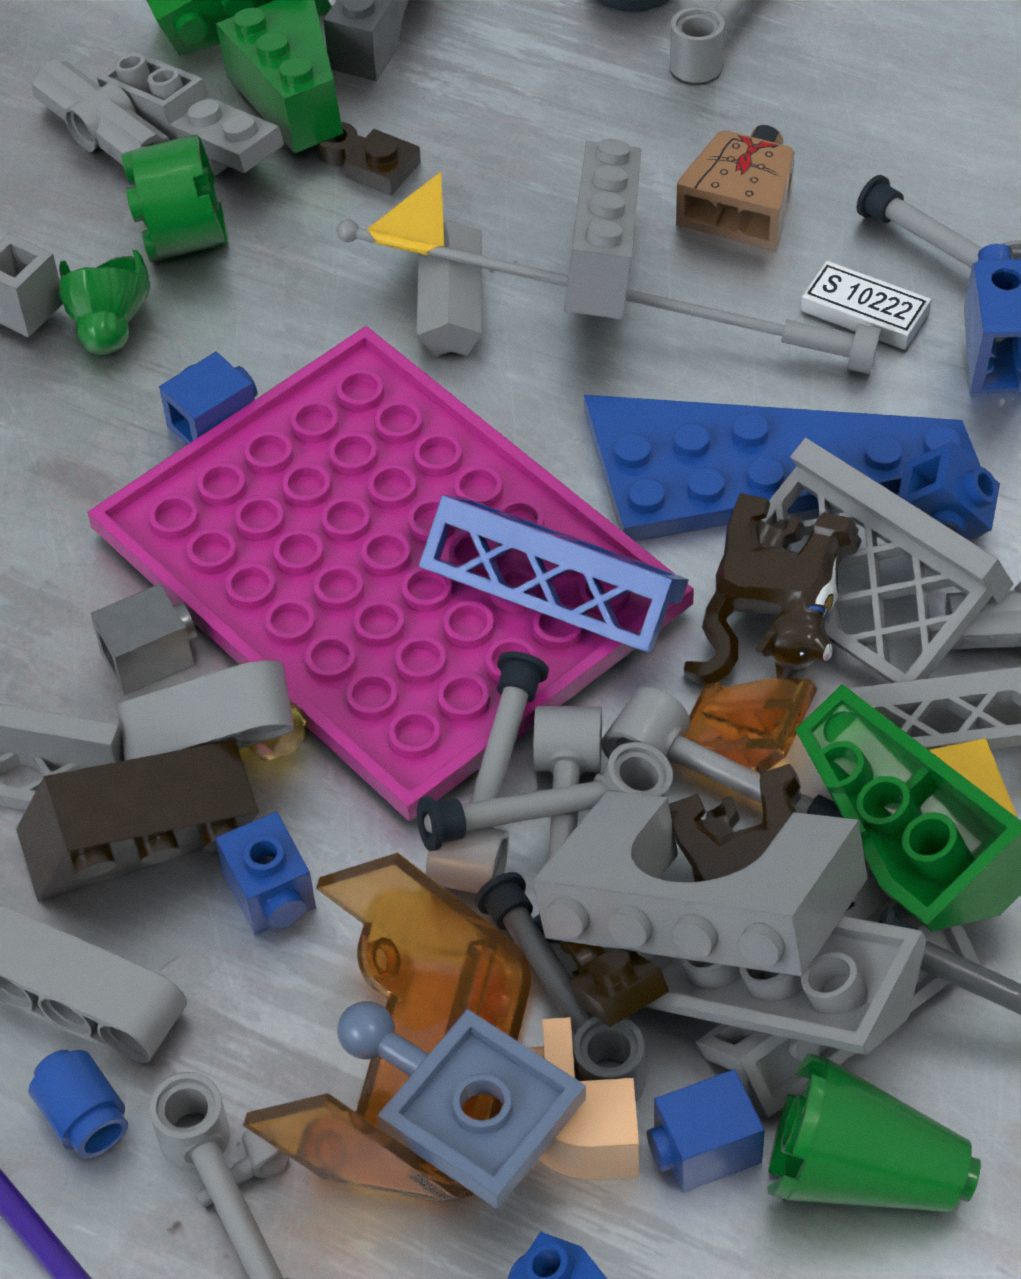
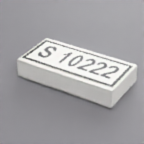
(855, 298)

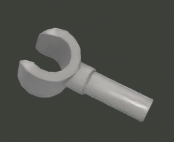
(261, 1161)

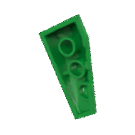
(923, 826)

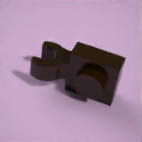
(613, 982)

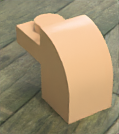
(603, 1132)

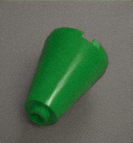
(865, 1147)

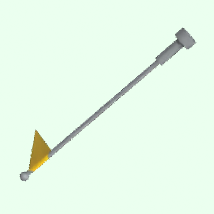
(419, 228)

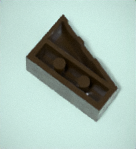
(132, 815)

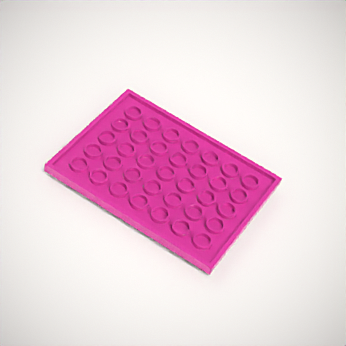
(304, 547)

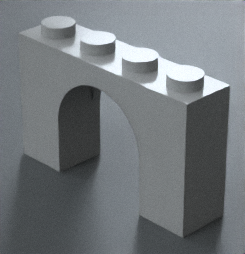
(765, 917)

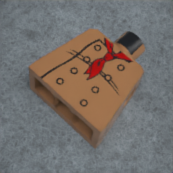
(739, 188)

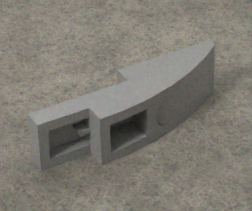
(181, 107)

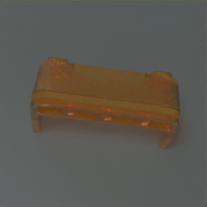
(432, 966)

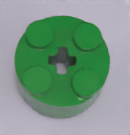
(174, 198)

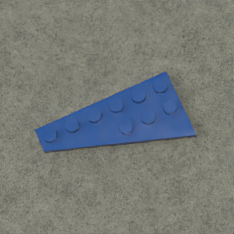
(687, 462)

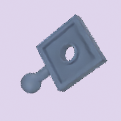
(468, 1061)

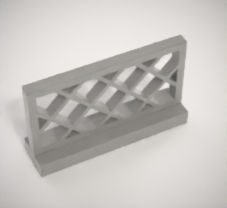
(908, 533)

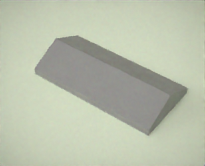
(845, 1000)

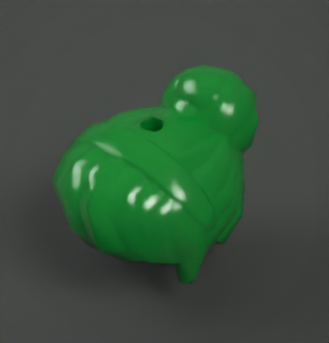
(104, 300)

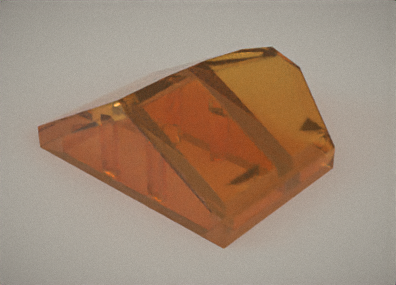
(751, 720)

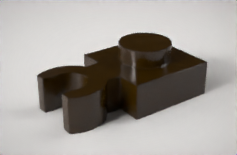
(374, 161)

